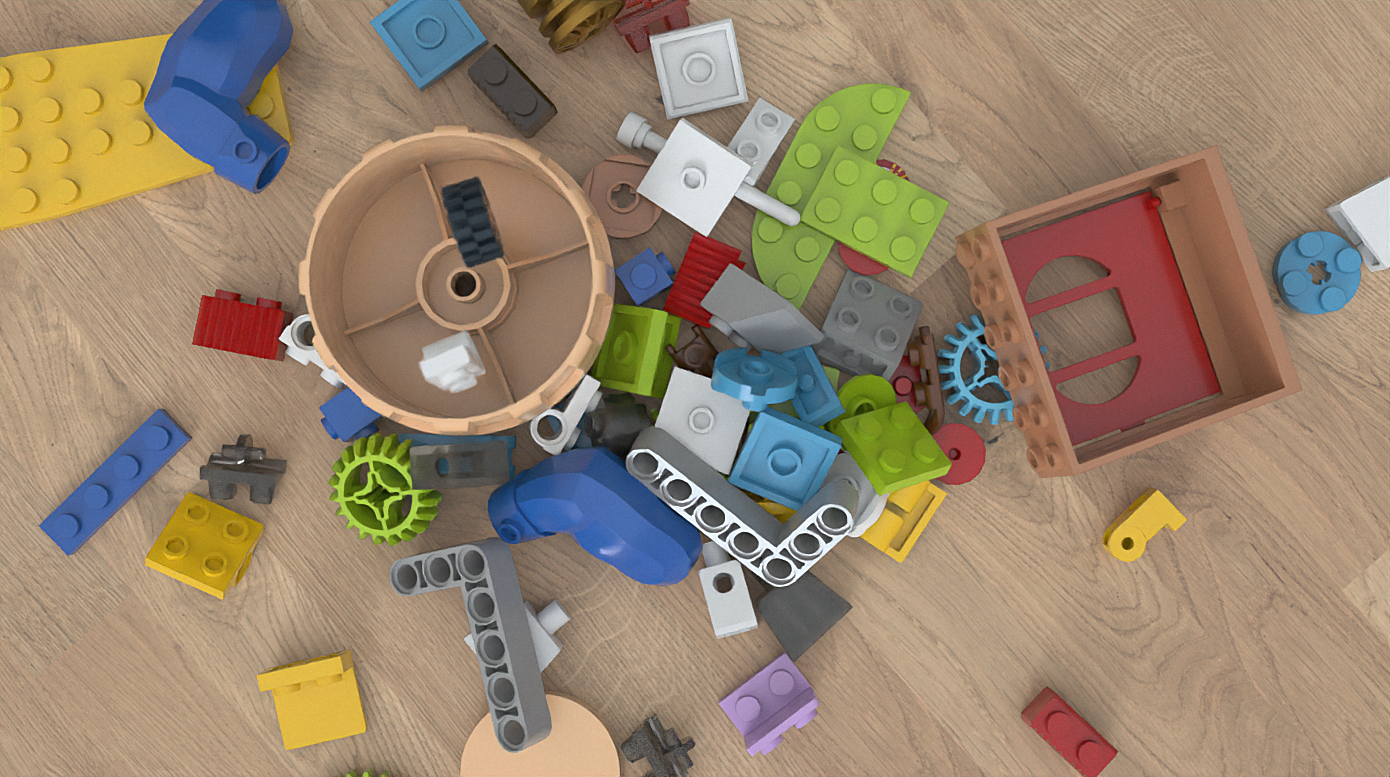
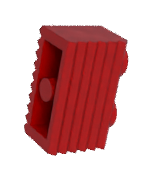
(698, 273)
(242, 327)
(1068, 733)

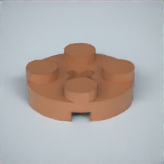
(607, 178)

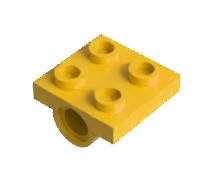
(904, 519)
(205, 546)

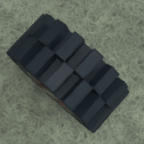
(472, 222)

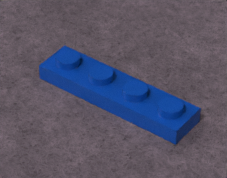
(115, 482)

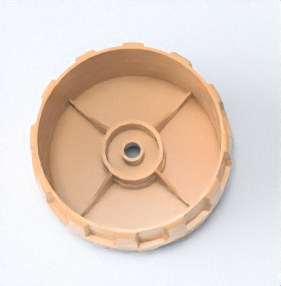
(389, 265)

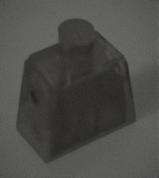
(469, 463)
(800, 611)

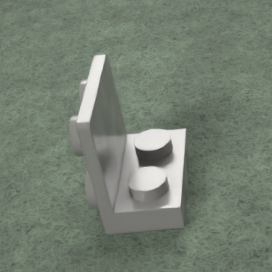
(867, 327)

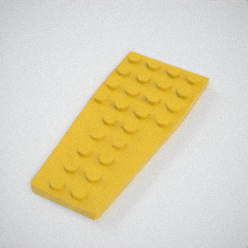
(81, 131)

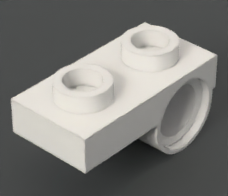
(760, 137)
(302, 352)
(452, 363)
(580, 400)

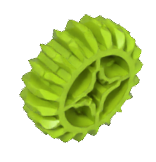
(370, 505)

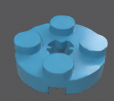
(1338, 261)
(754, 378)

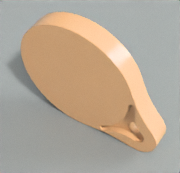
(576, 746)

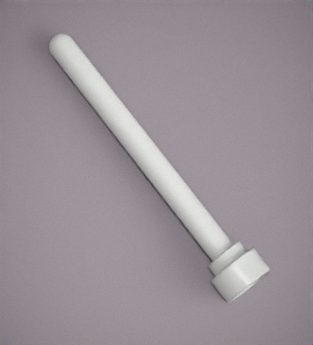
(638, 133)

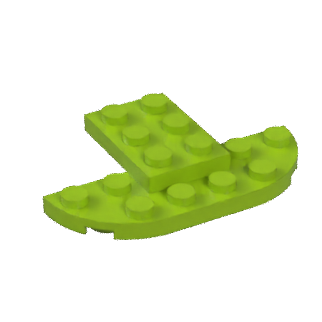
(843, 195)

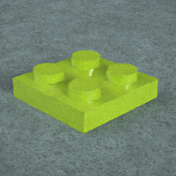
(893, 448)

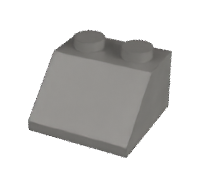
(757, 315)

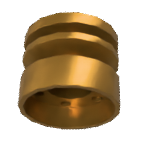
(571, 21)

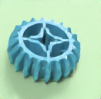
(963, 390)

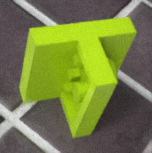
(635, 351)

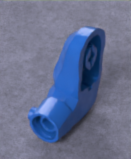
(209, 80)
(603, 511)

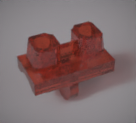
(634, 24)

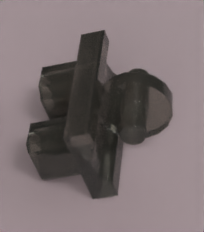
(243, 465)
(661, 748)

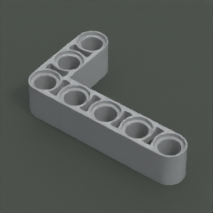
(741, 514)
(497, 627)

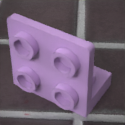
(770, 704)

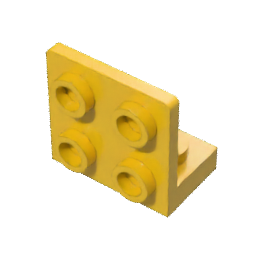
(316, 699)

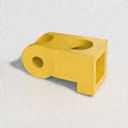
(1138, 523)

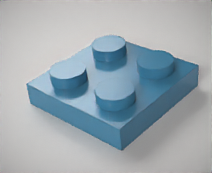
(429, 37)
(784, 459)

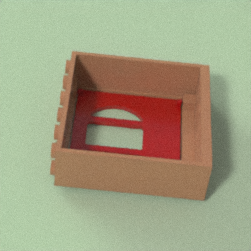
(1186, 293)

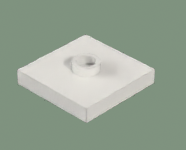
(698, 68)
(694, 177)
(703, 419)

